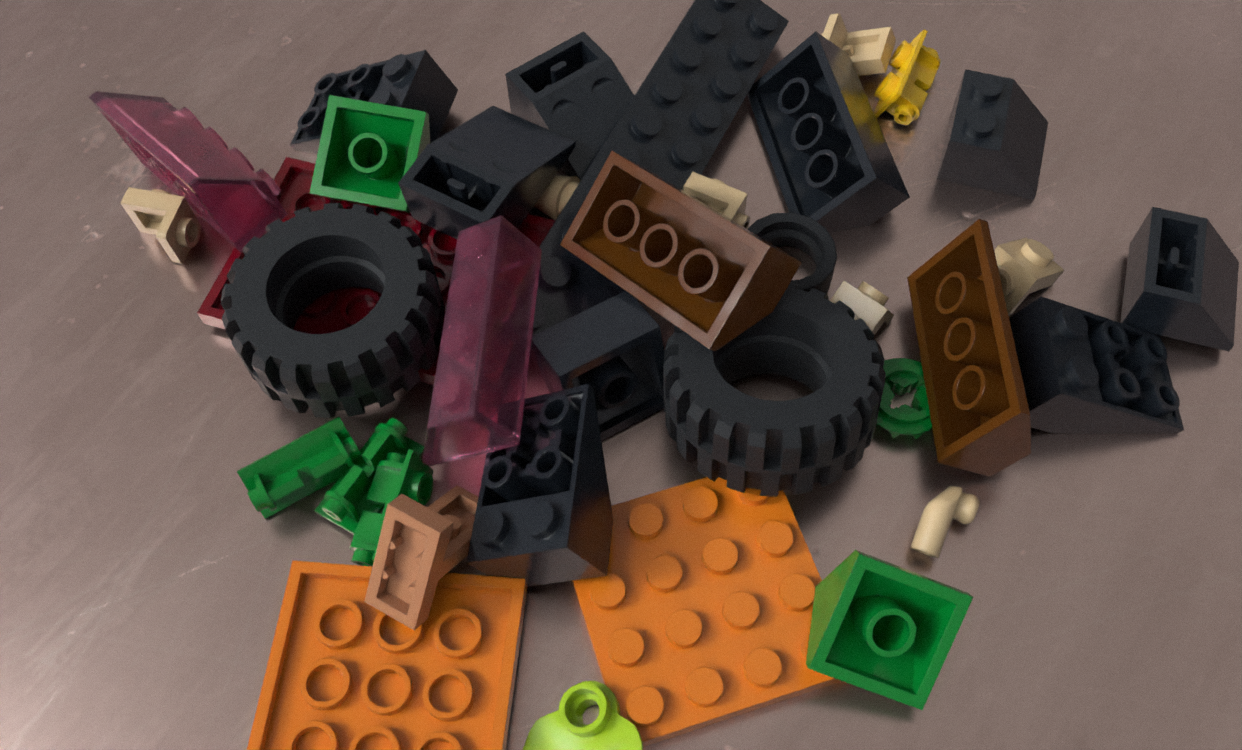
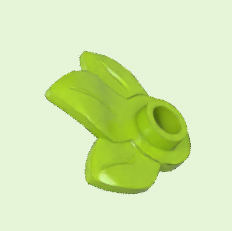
(566, 729)

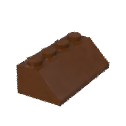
(678, 254)
(970, 356)

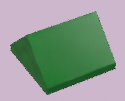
(367, 152)
(884, 628)

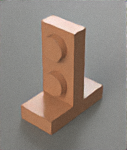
(417, 551)

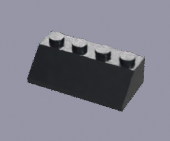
(825, 138)

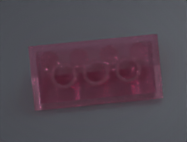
(195, 164)
(484, 344)

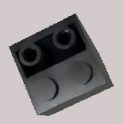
(1181, 280)

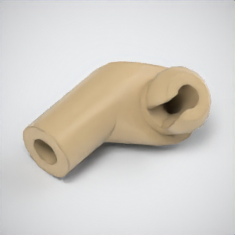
(938, 517)

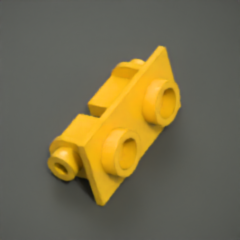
(905, 87)

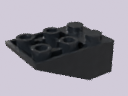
(402, 81)
(572, 93)
(483, 171)
(1092, 373)
(548, 499)

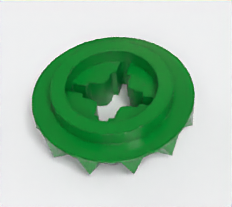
(901, 377)

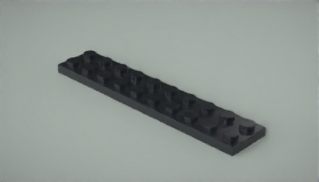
(666, 129)

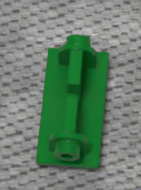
(299, 467)
(392, 478)
(348, 496)

